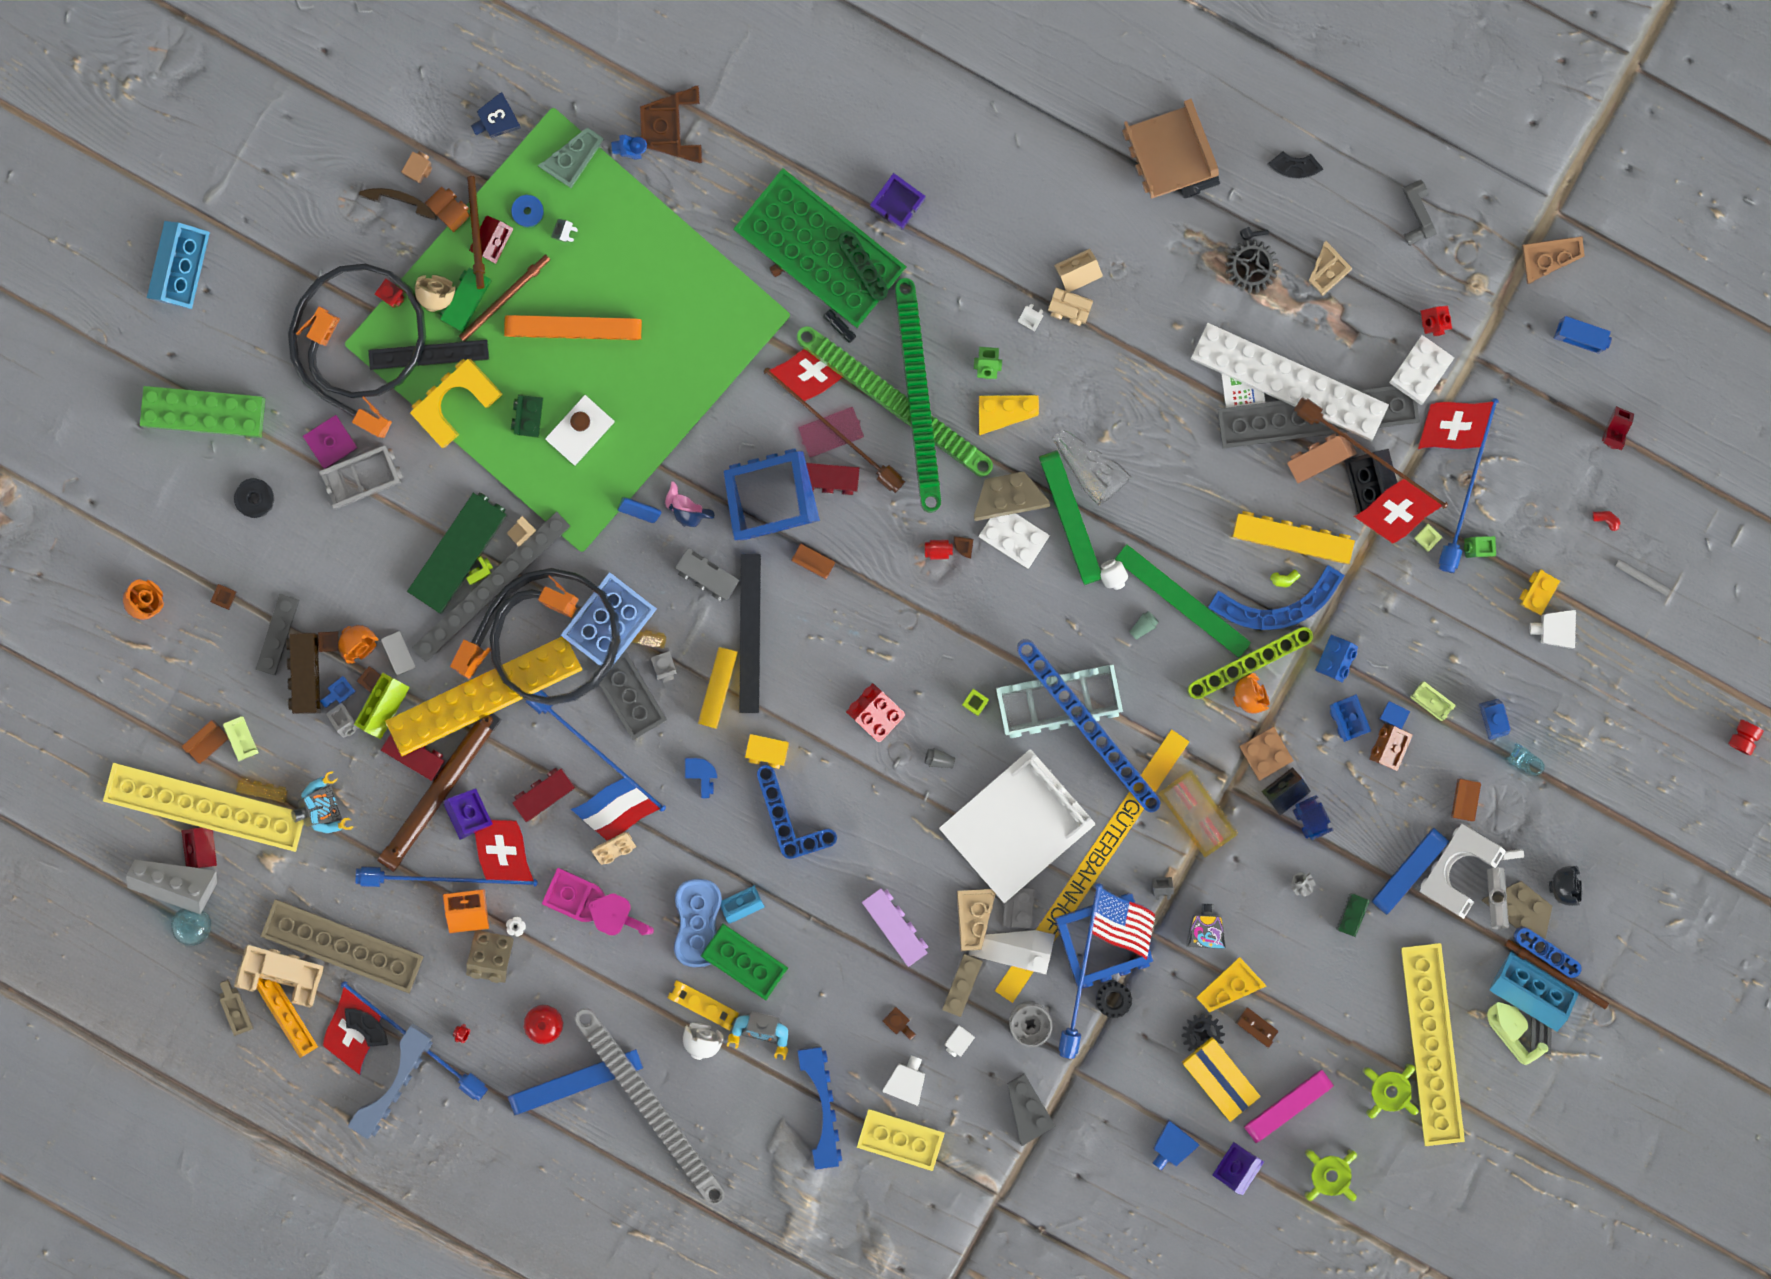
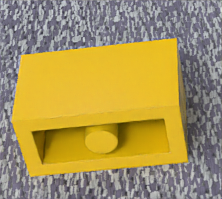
(766, 750)

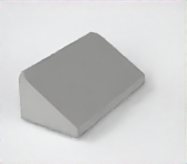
(398, 653)

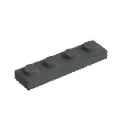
(277, 634)

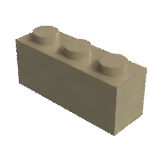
(962, 985)

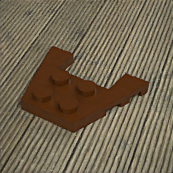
(662, 125)

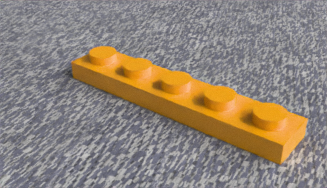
(286, 1016)

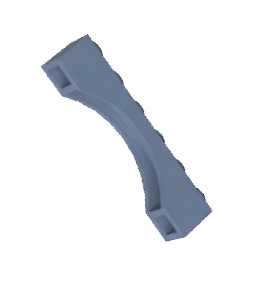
(412, 1046)

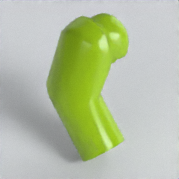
(1284, 581)

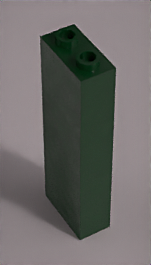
(457, 552)

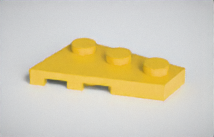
(1003, 411)
(1230, 985)

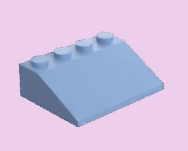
(591, 626)

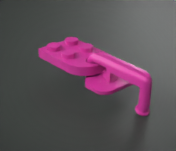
(588, 903)

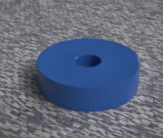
(531, 219)

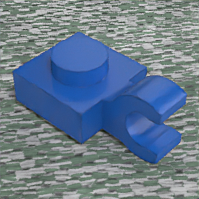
(339, 691)

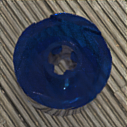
(1313, 818)

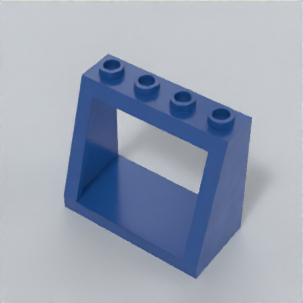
(805, 496)
(1105, 974)

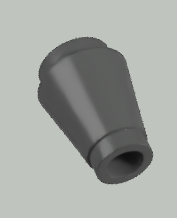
(939, 759)

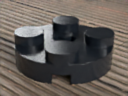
(245, 491)

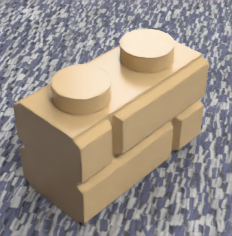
(1070, 306)

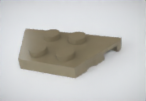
(1009, 496)
(1526, 909)

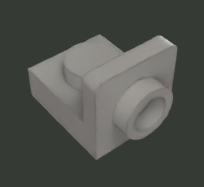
(664, 666)
(342, 720)

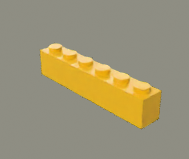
(1293, 538)

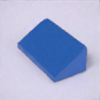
(639, 510)

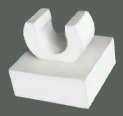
(1030, 317)

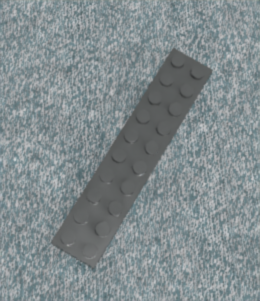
(1279, 421)

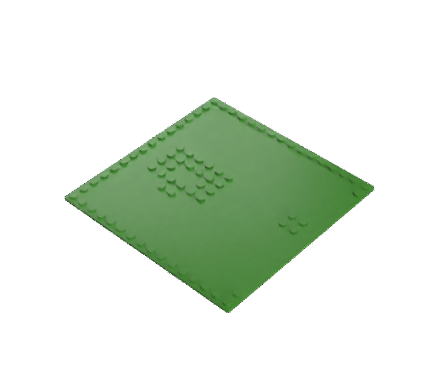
(625, 262)

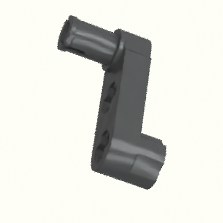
(1414, 194)

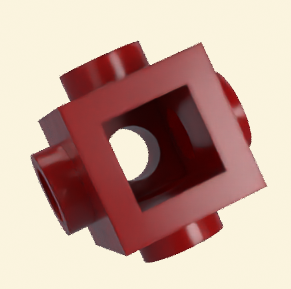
(1436, 320)

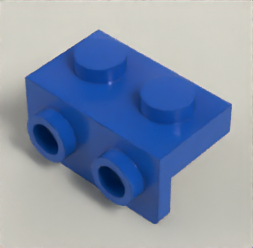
(1337, 658)
(1349, 718)

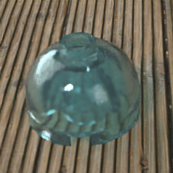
(190, 927)

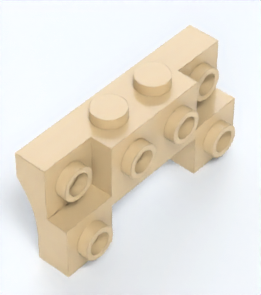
(281, 969)

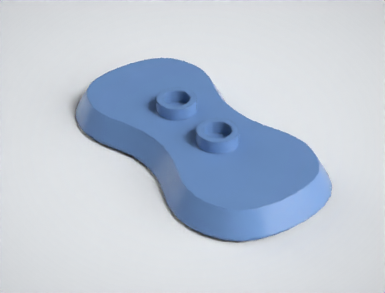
(697, 907)

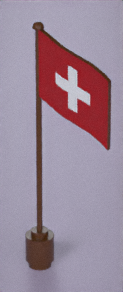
(807, 377)
(1396, 509)

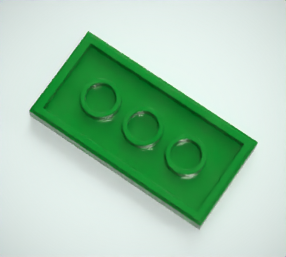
(744, 961)

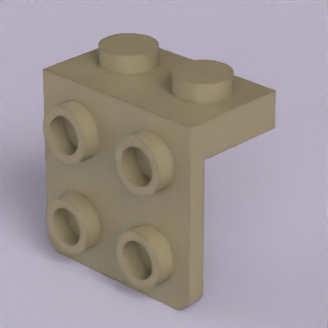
(489, 956)

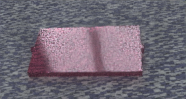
(820, 438)

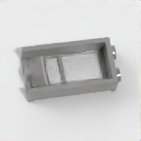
(361, 476)

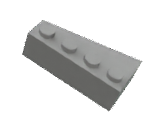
(173, 883)

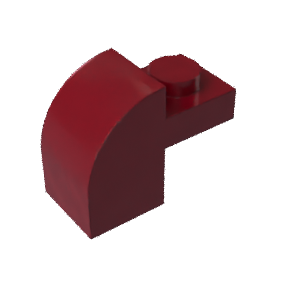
(1617, 428)

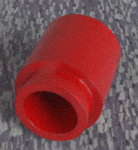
(938, 549)

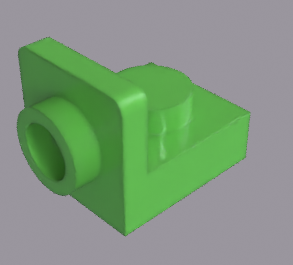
(1480, 547)

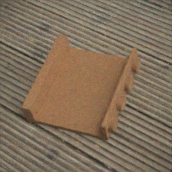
(1171, 151)

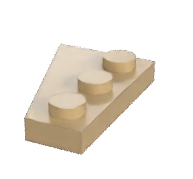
(973, 915)

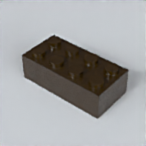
(304, 673)

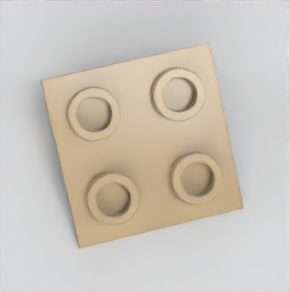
(608, 851)

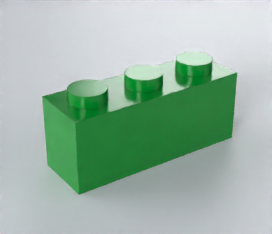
(464, 301)

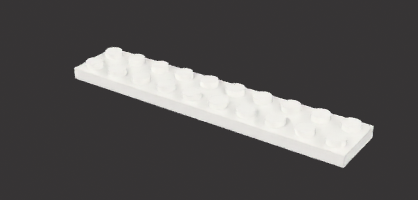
(1289, 381)

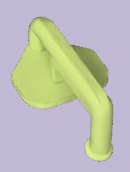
(1510, 1026)

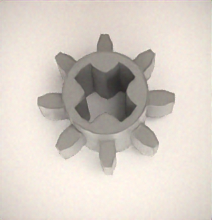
(1302, 884)

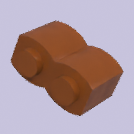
(447, 208)

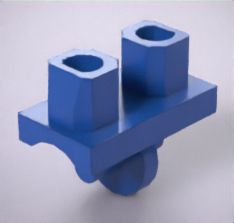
(629, 146)

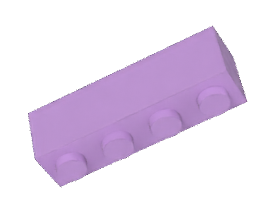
(894, 926)

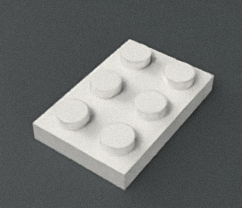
(1421, 370)
(1015, 538)

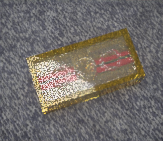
(1198, 813)

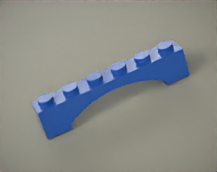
(826, 1153)

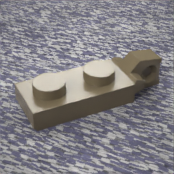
(234, 1009)

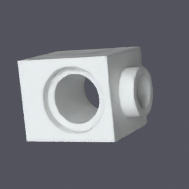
(958, 1041)

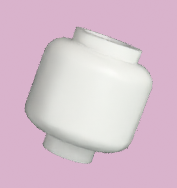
(1113, 574)

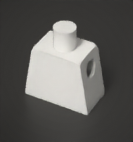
(1556, 629)
(906, 1081)

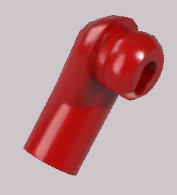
(1608, 517)

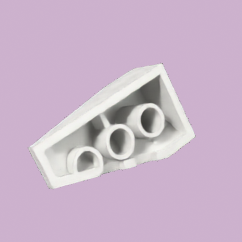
(1020, 949)

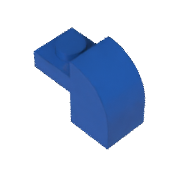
(701, 769)

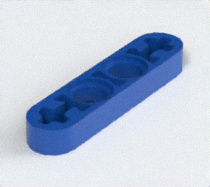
(1547, 952)

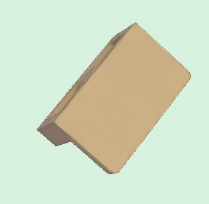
(1078, 270)

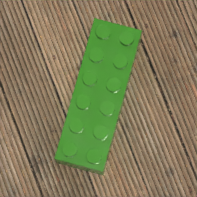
(202, 412)

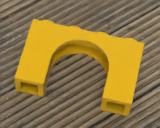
(429, 411)

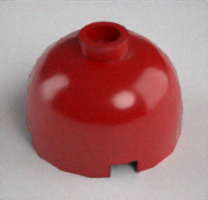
(543, 1024)

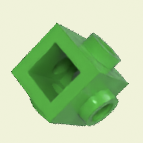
(985, 366)

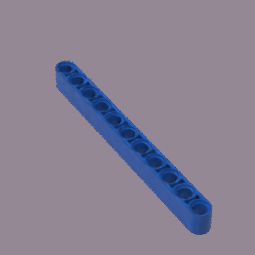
(1085, 716)

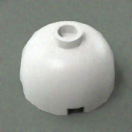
(701, 1041)

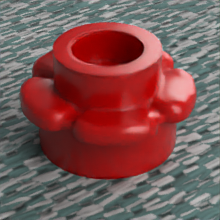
(461, 1033)

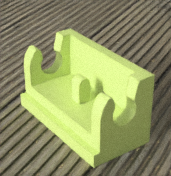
(1432, 701)
(240, 738)

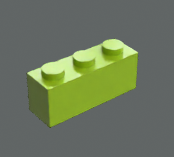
(381, 705)

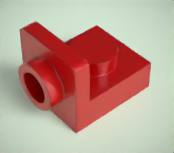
(390, 293)

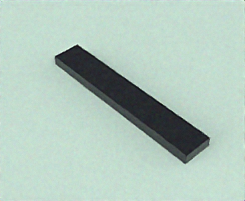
(431, 354)

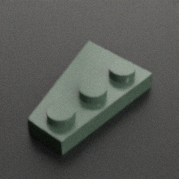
(572, 159)

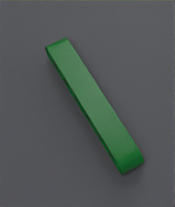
(1070, 517)

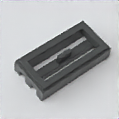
(1541, 1035)

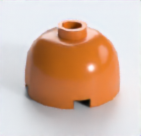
(143, 599)
(356, 642)
(1250, 695)

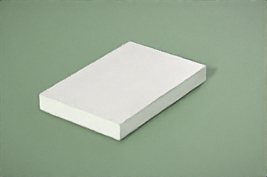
(574, 443)

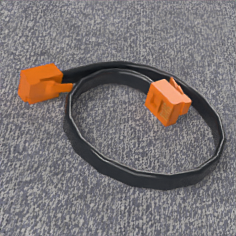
(320, 333)
(471, 655)

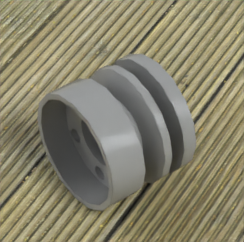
(1032, 1035)

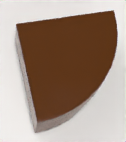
(964, 546)

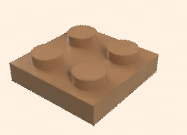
(1266, 753)

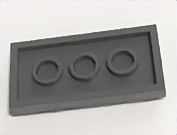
(631, 698)

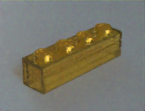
(649, 639)
(265, 791)

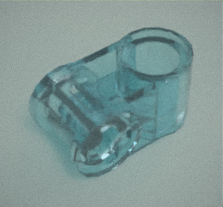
(1524, 760)

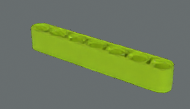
(1259, 660)

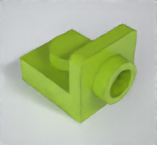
(476, 574)

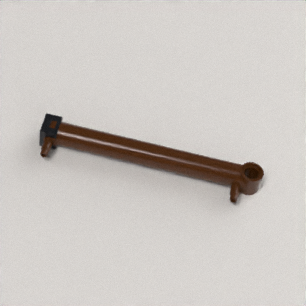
(438, 791)

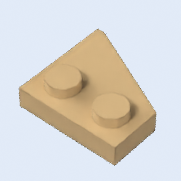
(1328, 269)

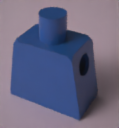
(1495, 719)
(1173, 1146)

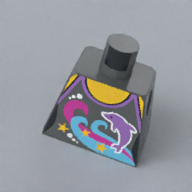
(1206, 930)

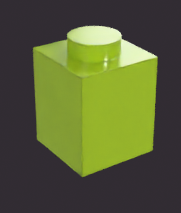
(975, 702)

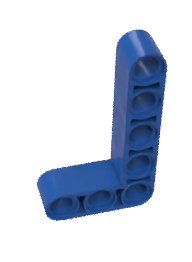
(785, 820)

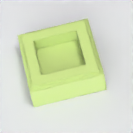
(1428, 537)

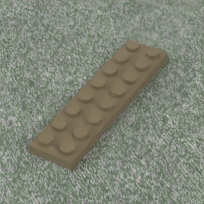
(342, 946)

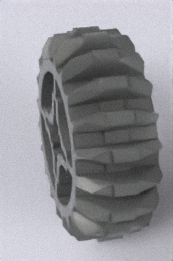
(1260, 269)

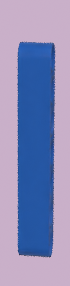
(566, 1085)

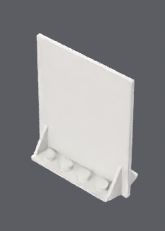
(1017, 826)

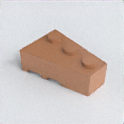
(1320, 457)

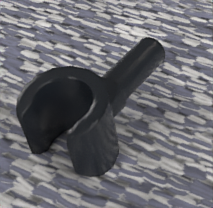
(1247, 234)

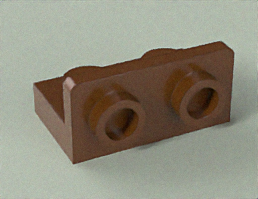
(1257, 1027)

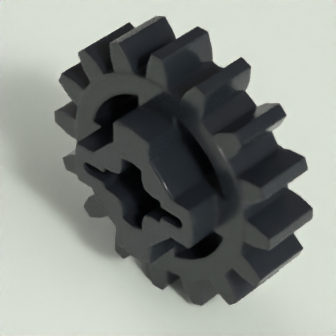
(1205, 1026)

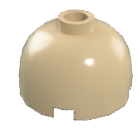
(434, 292)

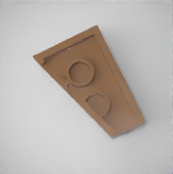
(1548, 256)

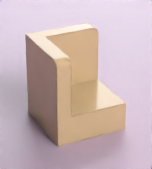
(521, 531)

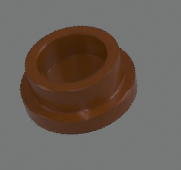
(580, 421)

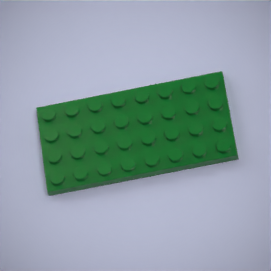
(803, 239)

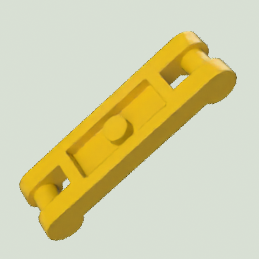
(703, 1005)

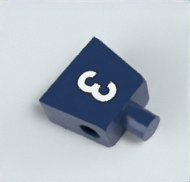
(496, 118)

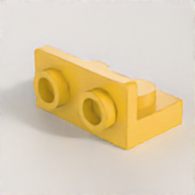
(1539, 591)

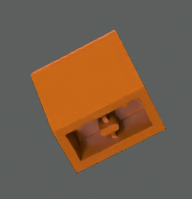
(466, 911)

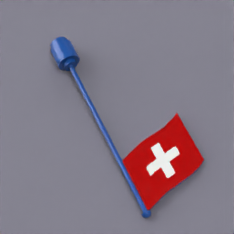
(1457, 427)
(499, 853)
(352, 1046)

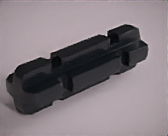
(840, 326)

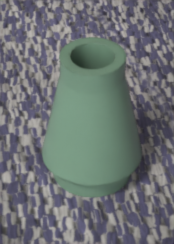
(1145, 624)

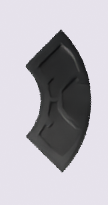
(1295, 167)
(367, 1026)

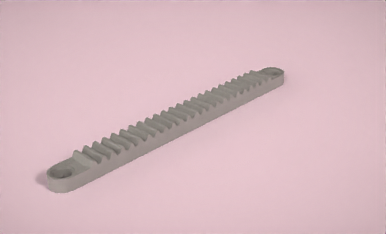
(649, 1106)

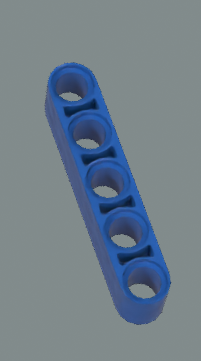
(1410, 871)

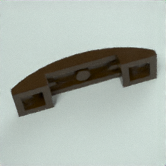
(376, 193)

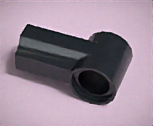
(1196, 188)

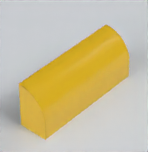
(717, 687)

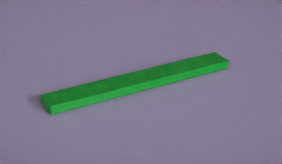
(1183, 601)

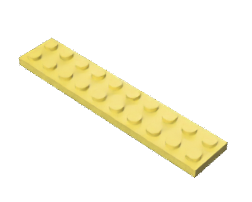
(203, 807)
(1432, 1044)

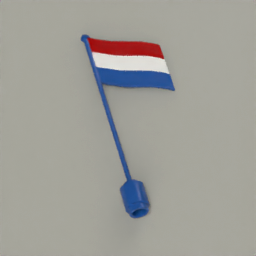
(616, 805)

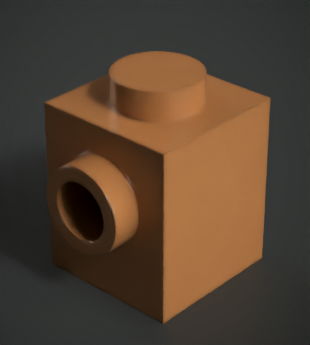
(417, 167)

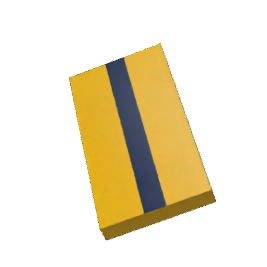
(1221, 1079)

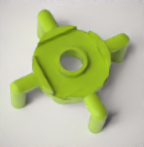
(1380, 1085)
(1319, 1172)

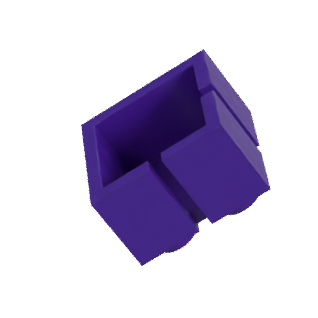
(897, 201)

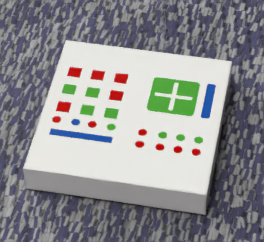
(1239, 393)

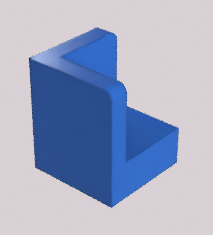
(1394, 715)

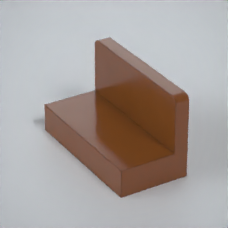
(813, 561)
(205, 741)
(1466, 800)

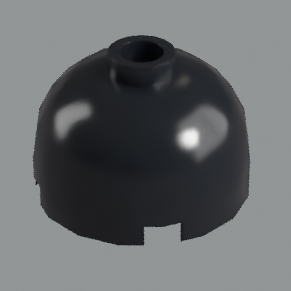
(1566, 886)

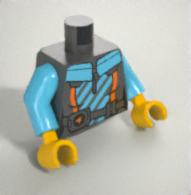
(319, 807)
(762, 1028)

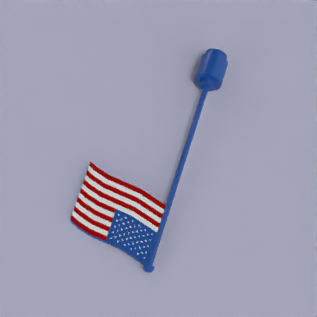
(1119, 924)

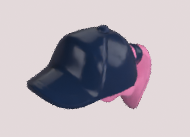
(684, 509)

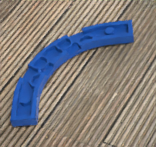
(1282, 617)

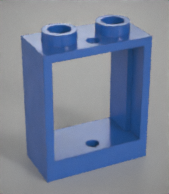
(1583, 335)

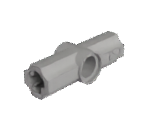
(1499, 910)

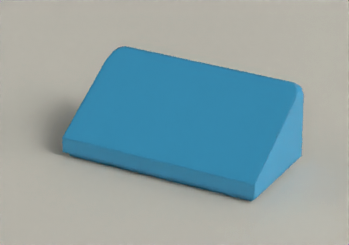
(741, 904)

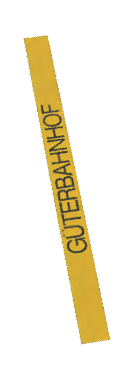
(1099, 854)

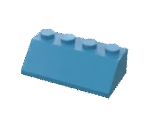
(178, 264)
(1534, 992)

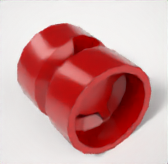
(1745, 738)

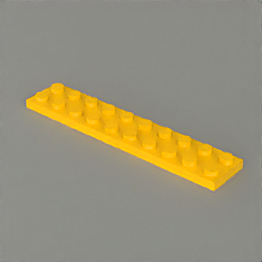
(482, 696)

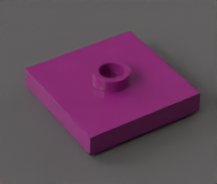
(330, 442)

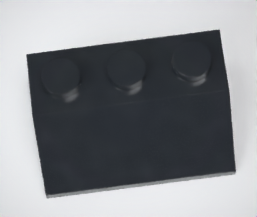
(1369, 478)

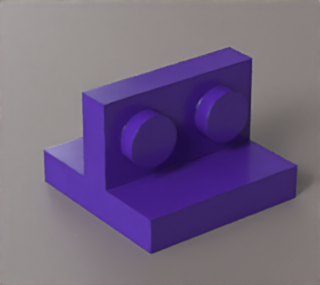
(467, 813)
(1238, 1168)

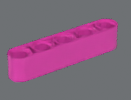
(1288, 1106)

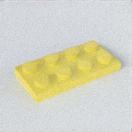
(900, 1140)

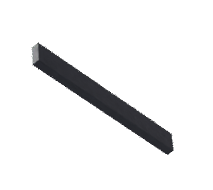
(750, 633)

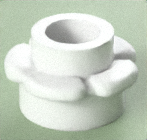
(520, 926)

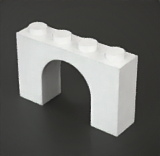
(1464, 843)

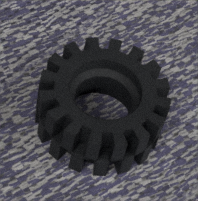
(1122, 1008)

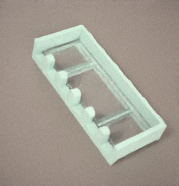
(1032, 707)

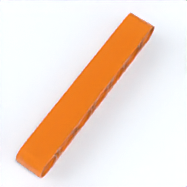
(572, 327)

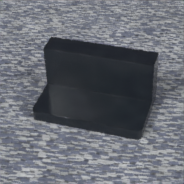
(1286, 791)

